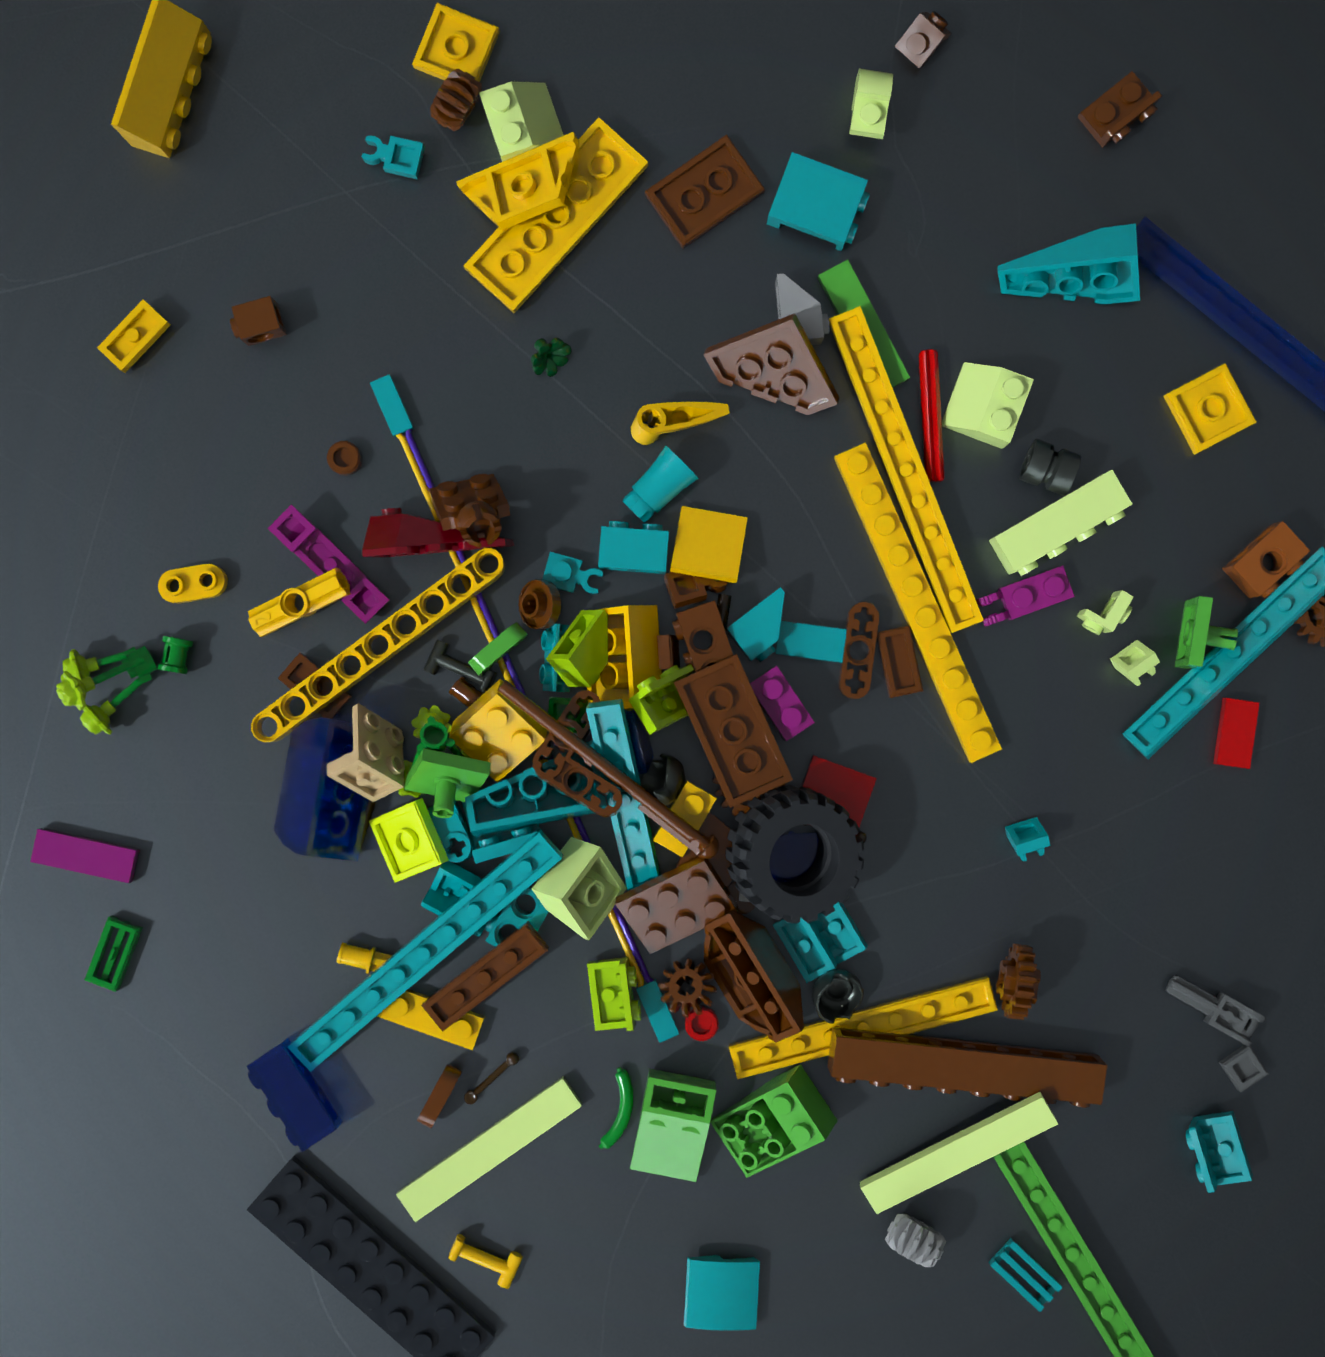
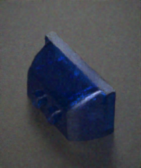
(314, 810)

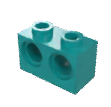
(514, 915)

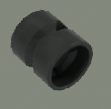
(1050, 467)

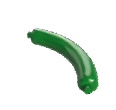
(625, 1110)

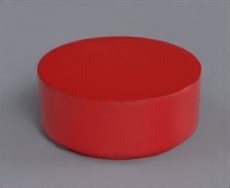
(702, 1026)

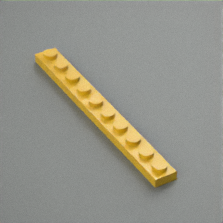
(905, 469)
(917, 603)

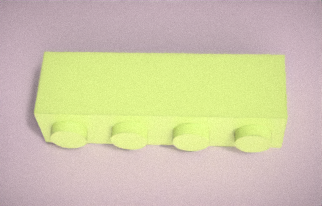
(1061, 522)

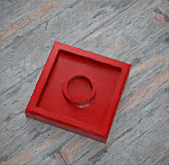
(840, 784)

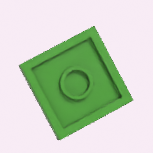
(1197, 633)
(446, 778)

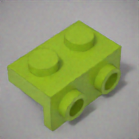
(659, 701)
(613, 995)

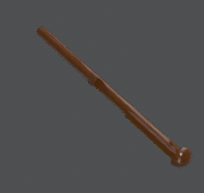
(649, 805)

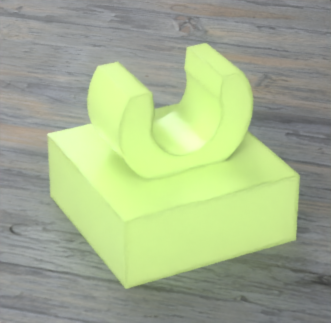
(1135, 661)

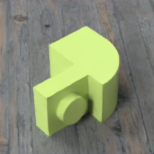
(870, 103)

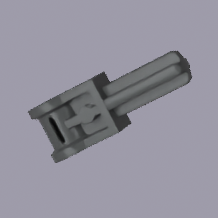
(1220, 1011)

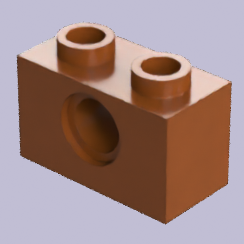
(1248, 569)

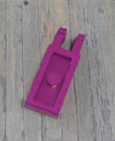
(1029, 595)

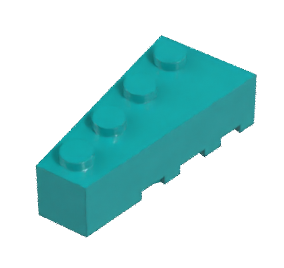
(528, 800)

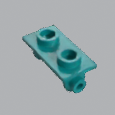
(547, 674)

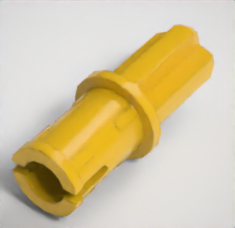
(361, 957)

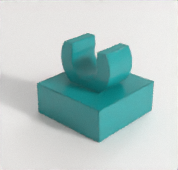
(1027, 837)

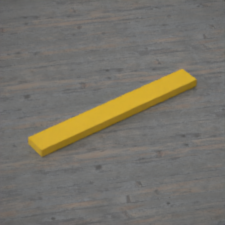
(897, 1017)

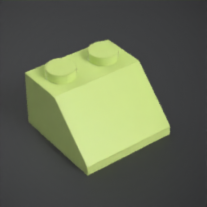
(520, 117)
(987, 403)
(580, 887)

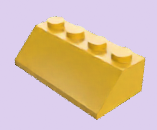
(161, 78)

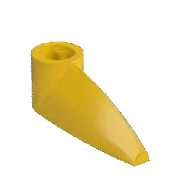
(673, 417)

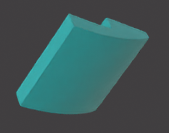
(821, 943)
(721, 1293)

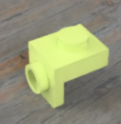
(1115, 612)

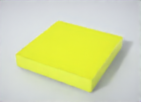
(408, 840)

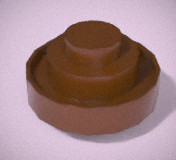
(539, 604)

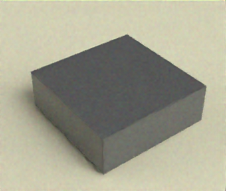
(1243, 1067)

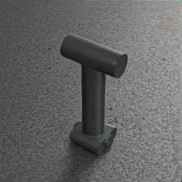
(439, 658)

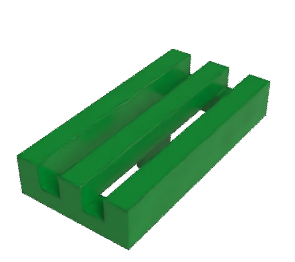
(124, 927)

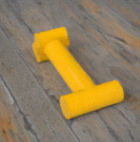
(505, 1268)

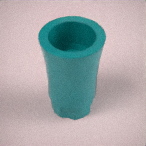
(659, 485)

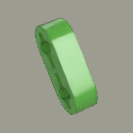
(498, 648)

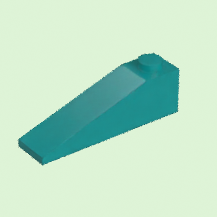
(1090, 265)

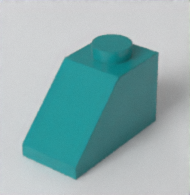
(759, 627)

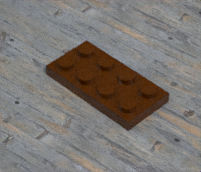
(733, 730)

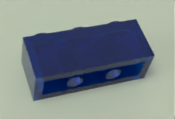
(293, 1096)

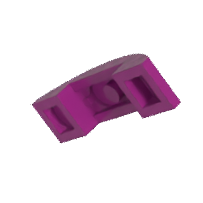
(322, 556)

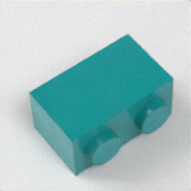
(633, 549)

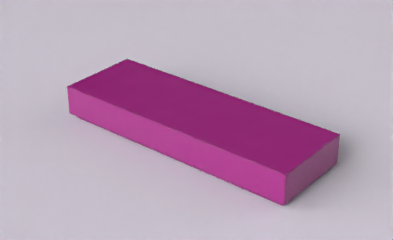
(84, 855)

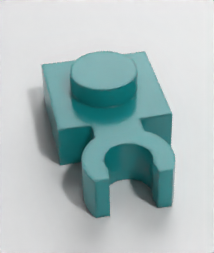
(399, 157)
(567, 573)

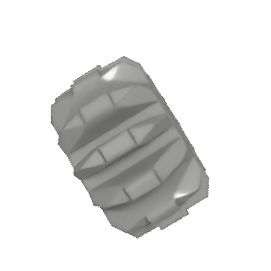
(915, 1240)

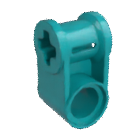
(453, 828)

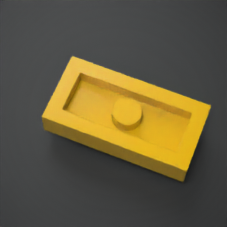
(133, 336)

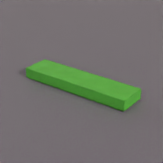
(846, 294)

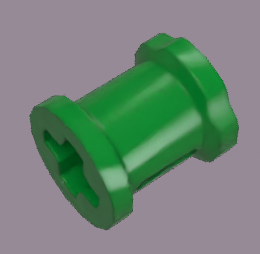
(175, 655)

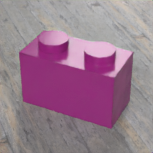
(781, 704)

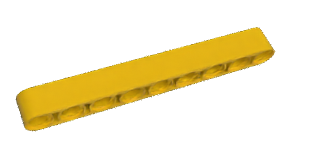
(362, 648)

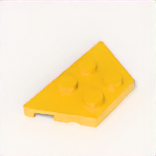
(524, 183)

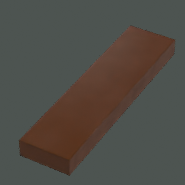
(485, 976)

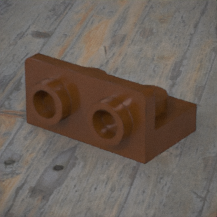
(1118, 108)

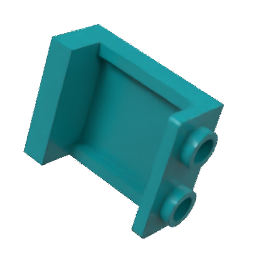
(819, 200)

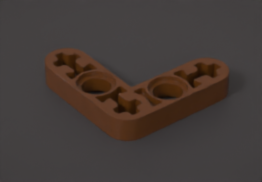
(567, 767)

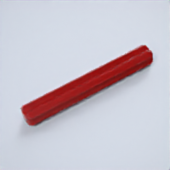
(931, 415)

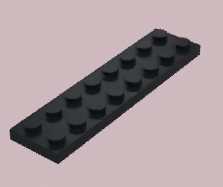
(367, 1266)

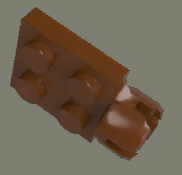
(471, 507)

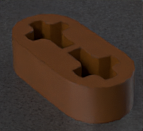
(439, 1096)

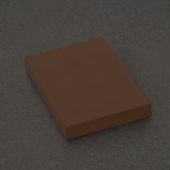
(704, 191)

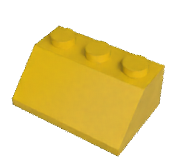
(630, 652)

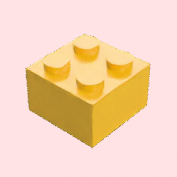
(497, 732)

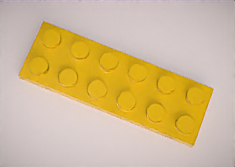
(524, 255)

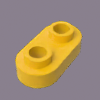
(191, 583)

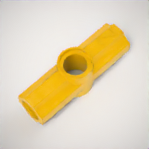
(282, 610)

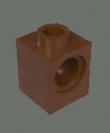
(257, 321)

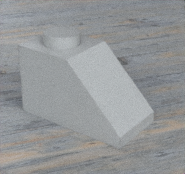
(794, 299)

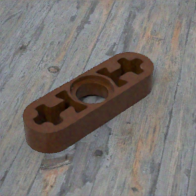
(853, 624)

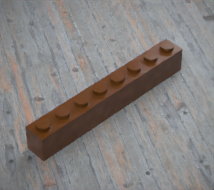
(966, 1066)

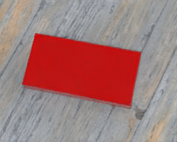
(1236, 733)

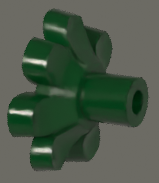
(549, 356)

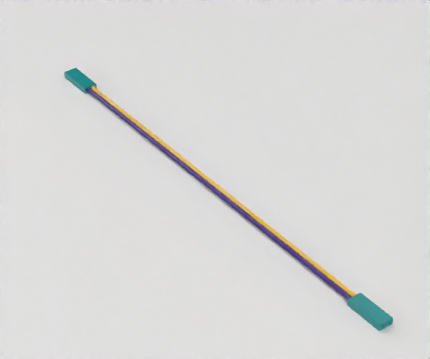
(400, 423)

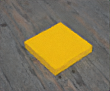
(455, 42)
(1209, 408)
(708, 544)

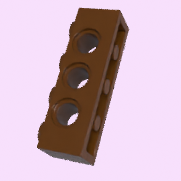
(702, 618)

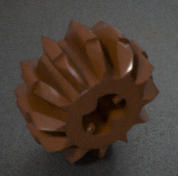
(456, 99)
(676, 992)

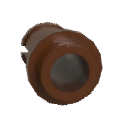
(465, 692)

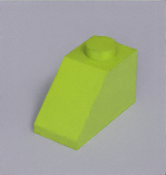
(582, 649)

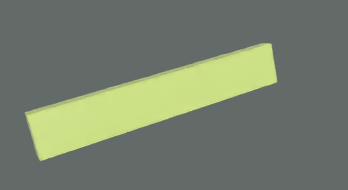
(489, 1149)
(958, 1152)

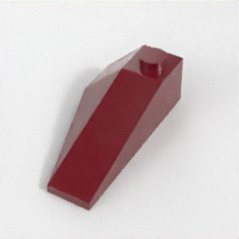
(409, 534)

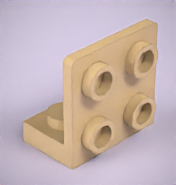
(376, 762)

